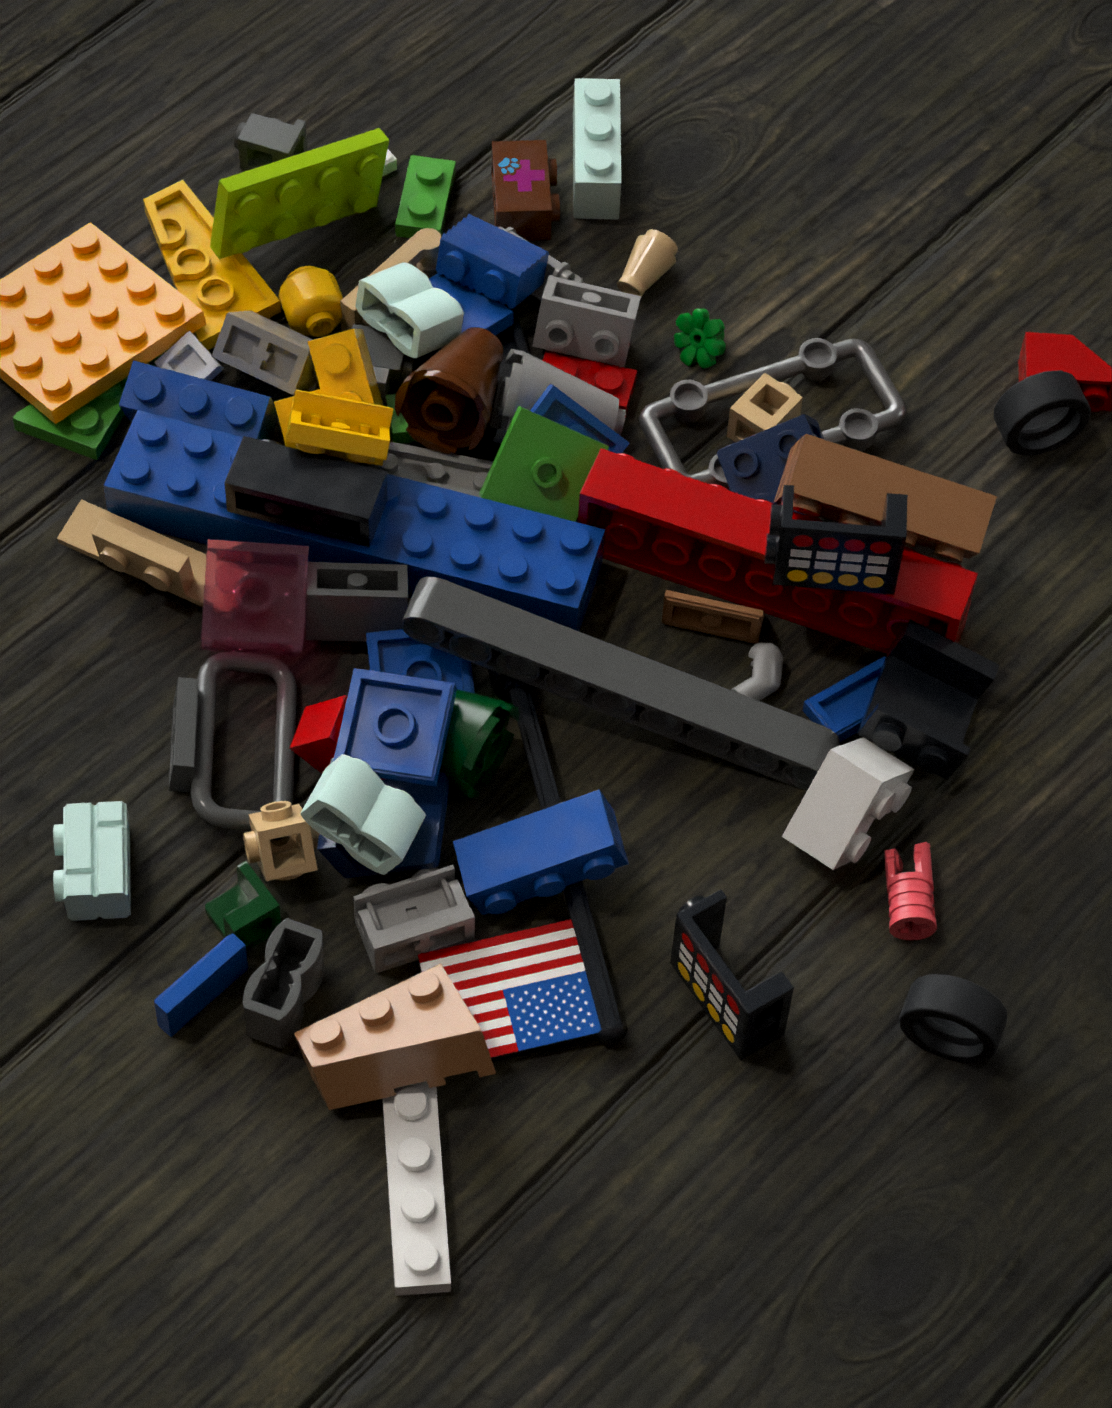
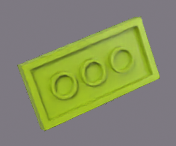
(298, 193)

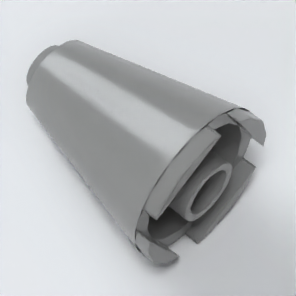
(528, 382)

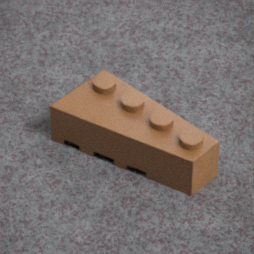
(854, 487)

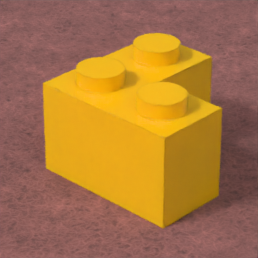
(341, 370)

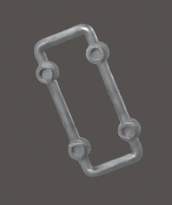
(816, 362)

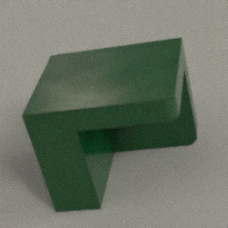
(245, 909)

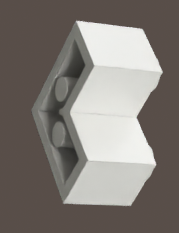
(843, 800)

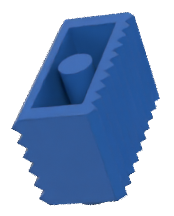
(491, 261)

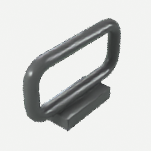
(194, 734)

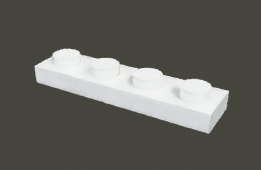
(416, 1191)

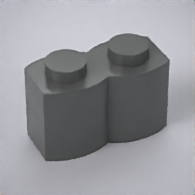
(284, 983)

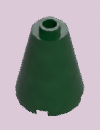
(476, 740)

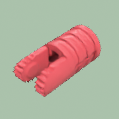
(911, 895)

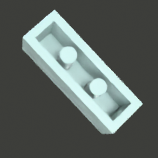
(596, 149)

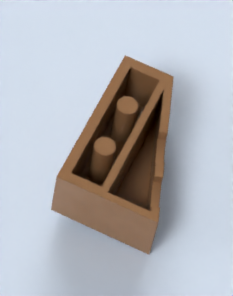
(393, 1041)

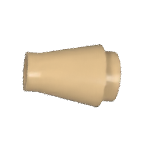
(649, 260)

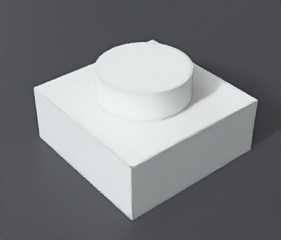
(190, 358)

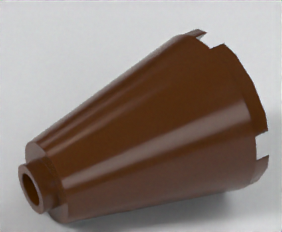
(452, 392)

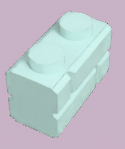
(94, 861)

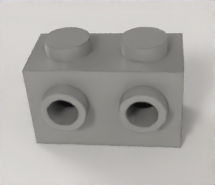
(586, 321)

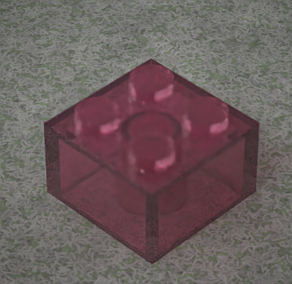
(254, 597)

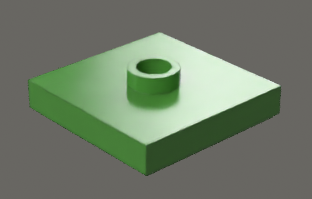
(541, 466)

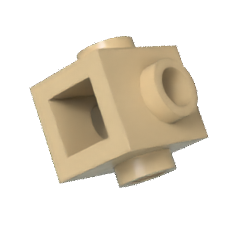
(284, 857)

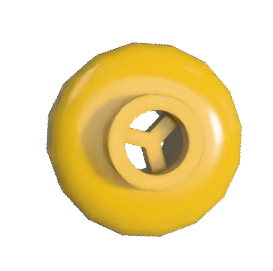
(311, 299)

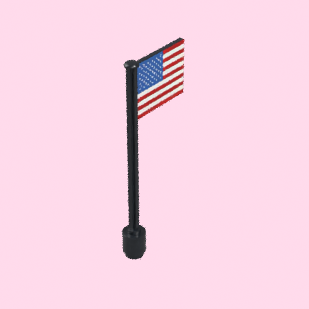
(544, 981)

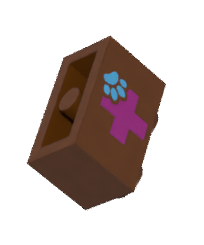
(522, 188)

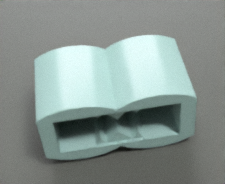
(409, 309)
(363, 814)

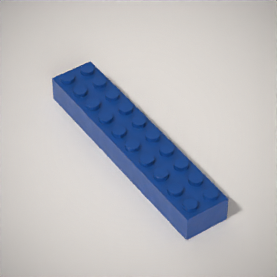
(174, 480)

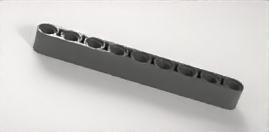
(617, 682)

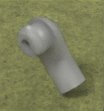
(766, 672)

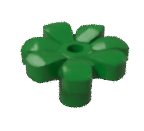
(700, 338)

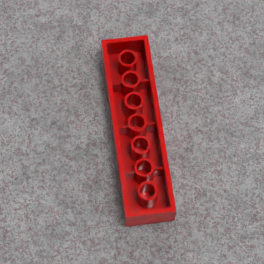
(717, 546)

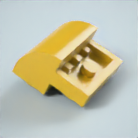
(339, 428)

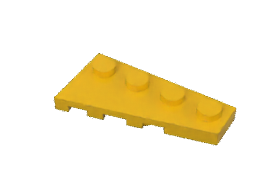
(211, 283)

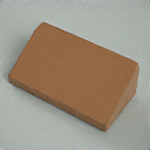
(712, 616)

